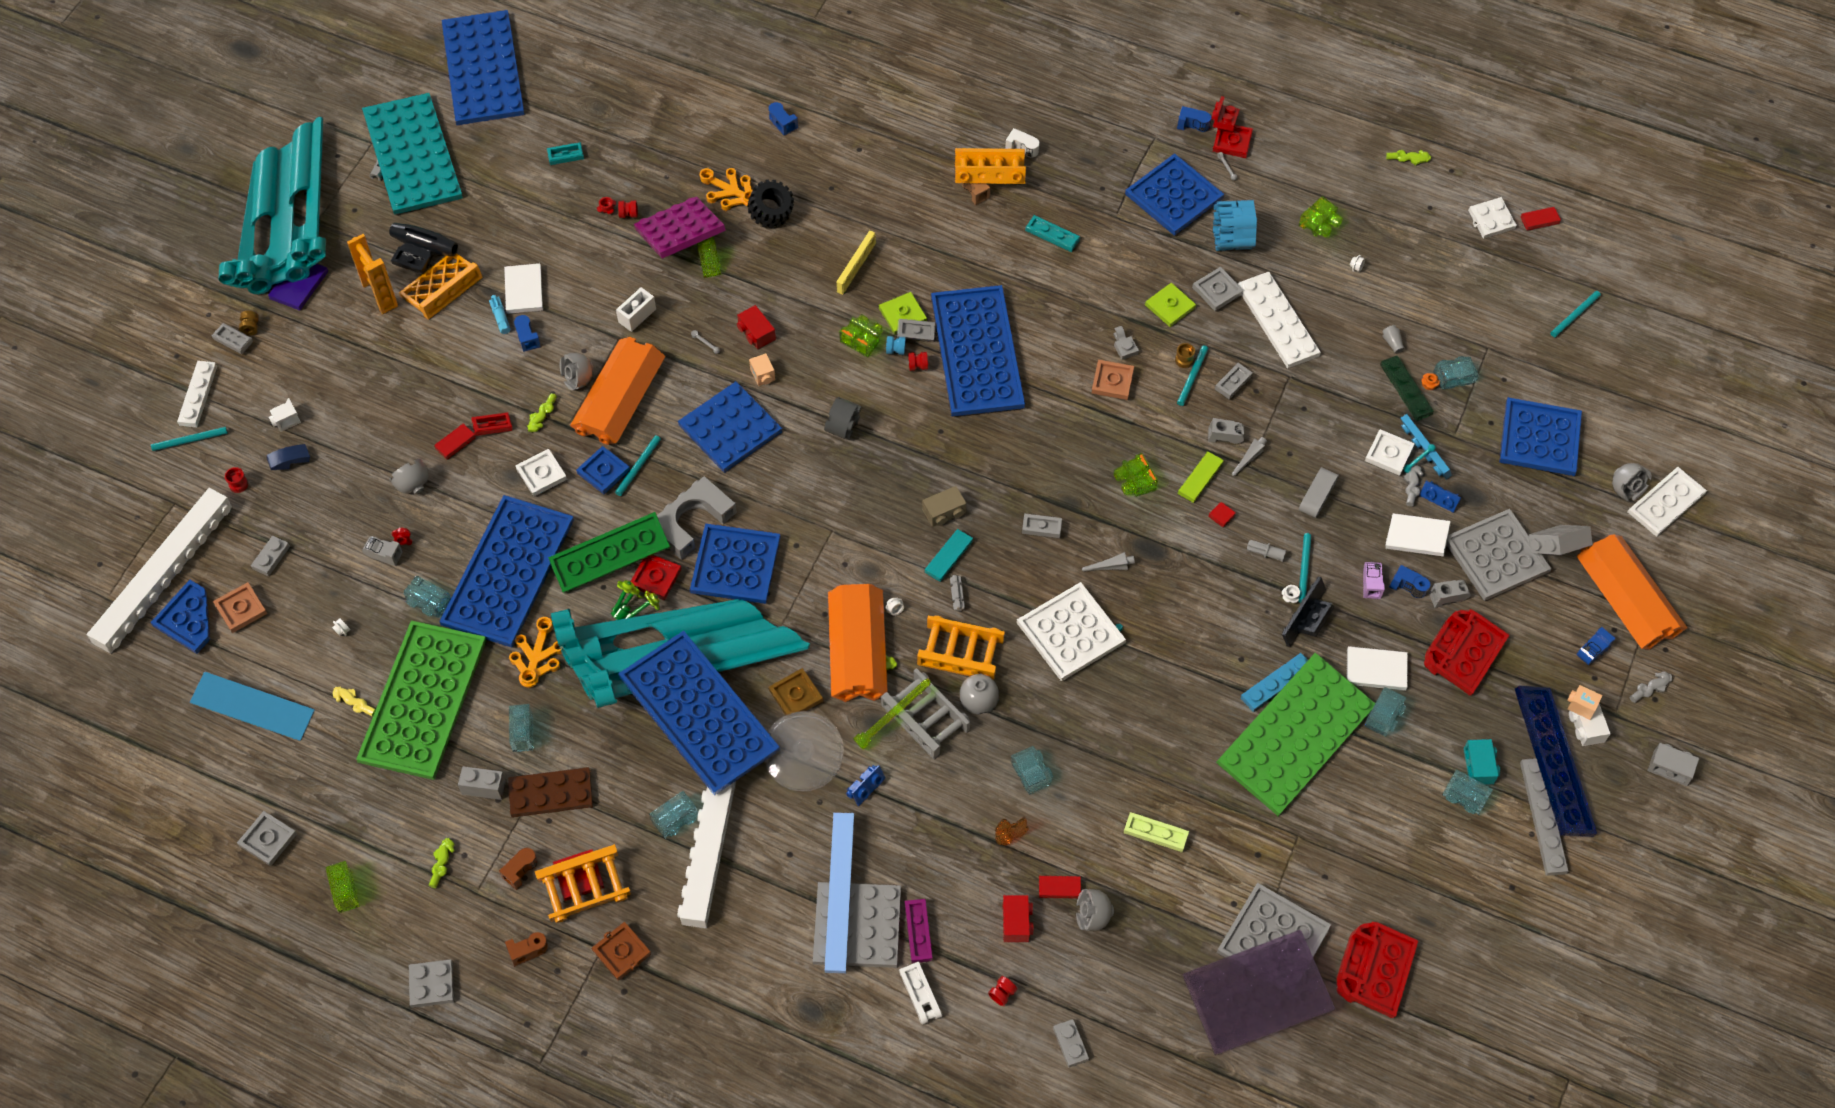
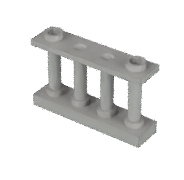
(918, 731)

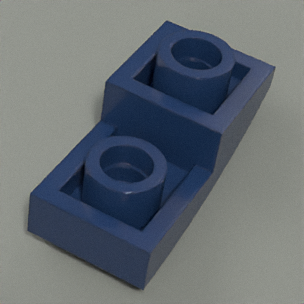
(284, 457)

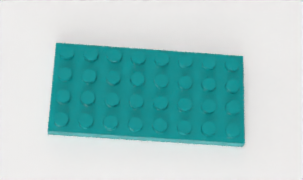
(412, 153)

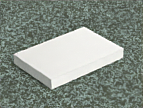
(523, 288)
(1418, 534)
(1377, 668)

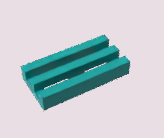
(567, 154)

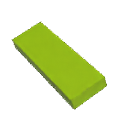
(1200, 477)

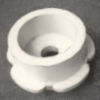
(1357, 263)
(1291, 589)
(894, 606)
(340, 627)

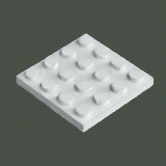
(1071, 631)

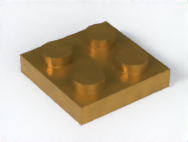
(795, 693)

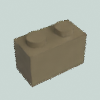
(944, 506)

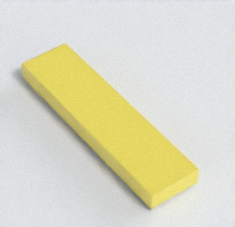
(856, 262)

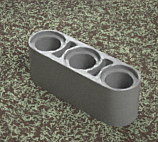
(1318, 492)

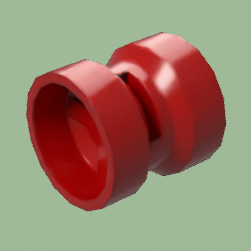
(628, 209)
(919, 361)
(236, 480)
(1002, 991)

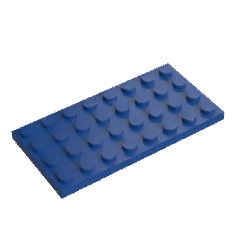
(482, 67)
(977, 350)
(507, 571)
(699, 712)

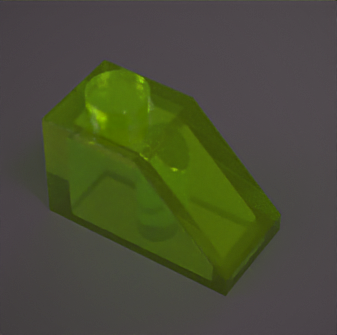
(708, 257)

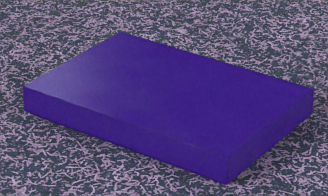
(297, 293)

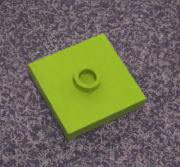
(1170, 304)
(901, 308)

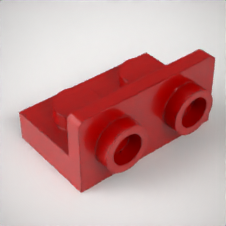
(1224, 116)

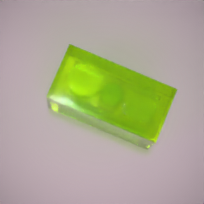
(342, 886)

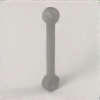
(1221, 156)
(694, 334)

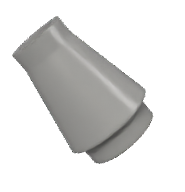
(1393, 338)

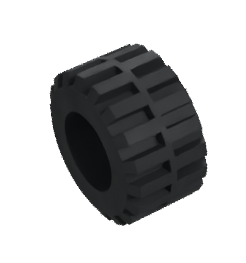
(764, 214)

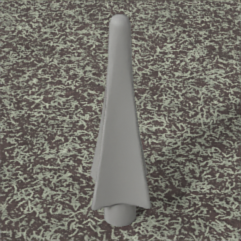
(1254, 450)
(1118, 562)

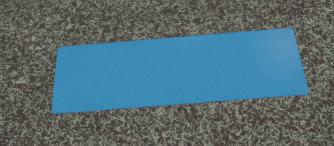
(252, 706)

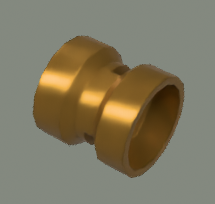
(248, 322)
(1185, 355)

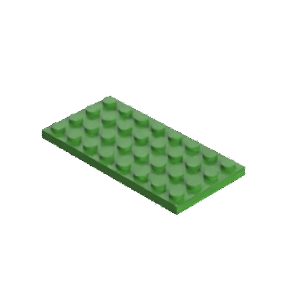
(421, 700)
(1296, 734)

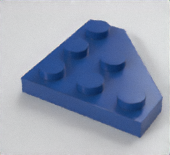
(186, 617)

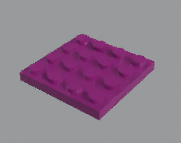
(679, 227)

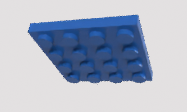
(1174, 194)
(730, 426)
(1540, 436)
(735, 563)

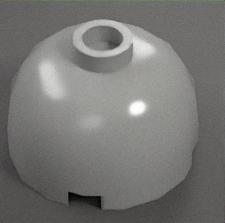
(577, 370)
(410, 477)
(1630, 481)
(979, 694)
(1094, 910)

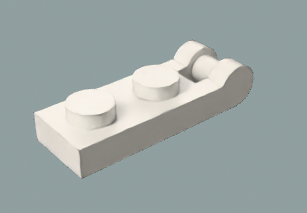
(920, 992)

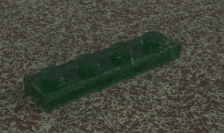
(1406, 388)

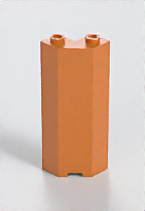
(618, 390)
(1631, 591)
(857, 642)

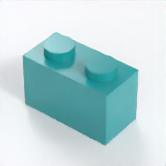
(1481, 761)

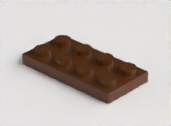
(550, 792)

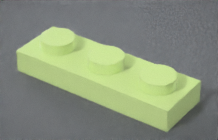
(1156, 832)

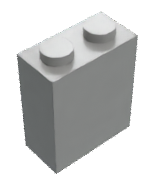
(1560, 539)

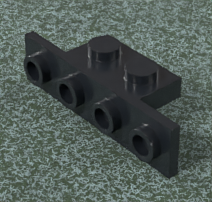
(1310, 614)

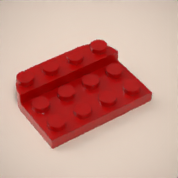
(1465, 649)
(1376, 967)

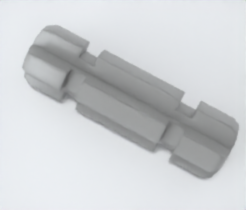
(957, 593)

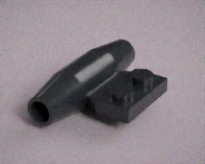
(418, 246)

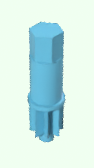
(499, 313)

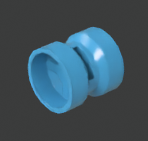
(895, 345)

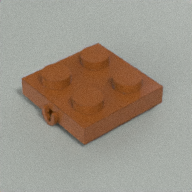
(621, 951)

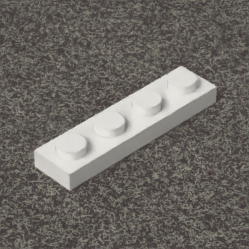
(197, 394)

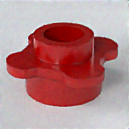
(606, 205)
(402, 536)

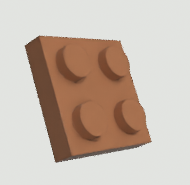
(1112, 379)
(240, 607)

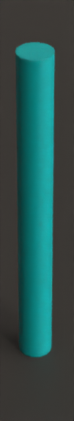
(1578, 311)
(1192, 376)
(188, 439)
(637, 466)
(1304, 566)

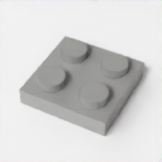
(1217, 289)
(267, 838)
(431, 983)

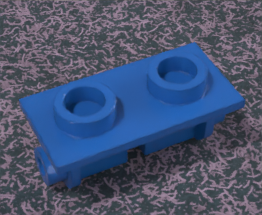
(1440, 496)
(870, 781)

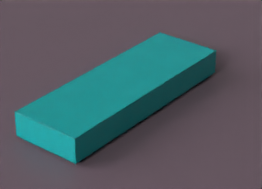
(1052, 233)
(948, 555)

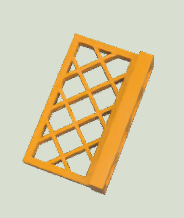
(447, 291)

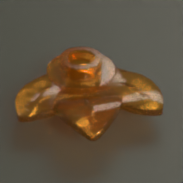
(1007, 832)

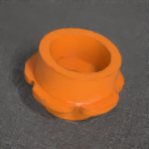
(1430, 385)

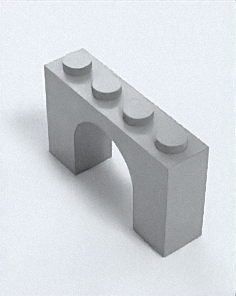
(700, 495)

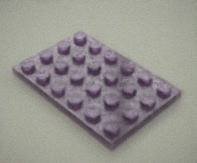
(1258, 992)

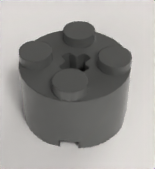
(842, 418)

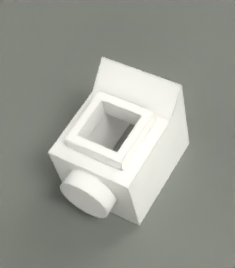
(284, 416)

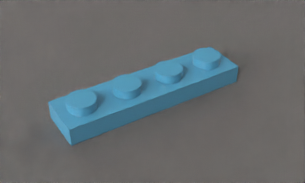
(1420, 441)
(1272, 684)

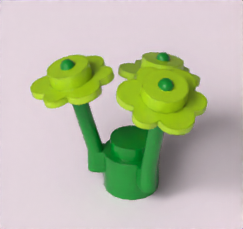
(622, 610)

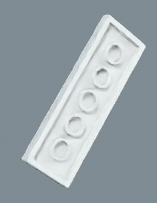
(1278, 320)

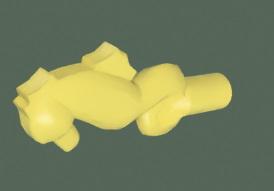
(348, 696)

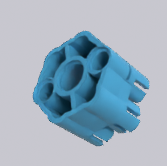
(1235, 225)

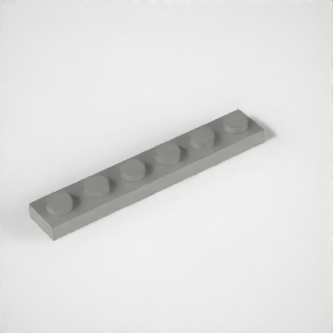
(1543, 819)

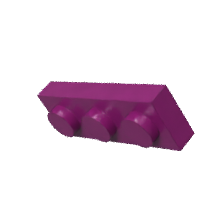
(918, 930)

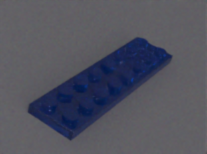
(1555, 761)

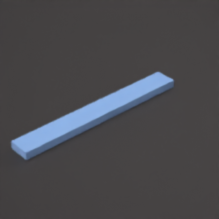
(839, 893)

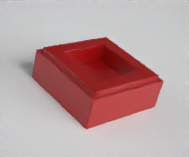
(1222, 514)

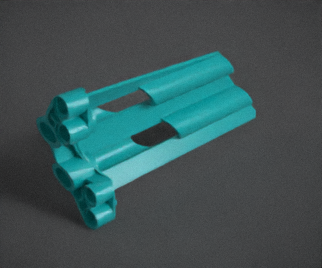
(272, 191)
(725, 632)

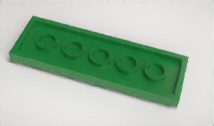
(609, 552)

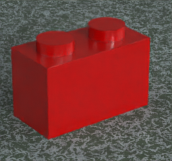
(756, 327)
(1016, 918)

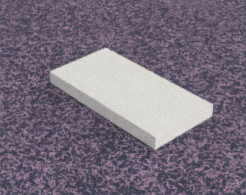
(1667, 501)

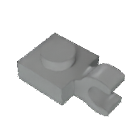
(1124, 346)

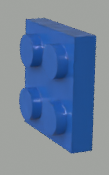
(603, 470)

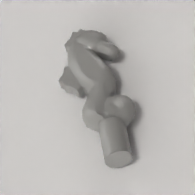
(1412, 478)
(1647, 690)

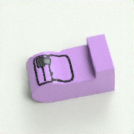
(1373, 580)

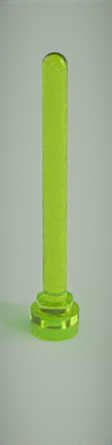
(864, 738)

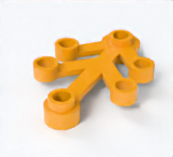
(707, 177)
(536, 655)

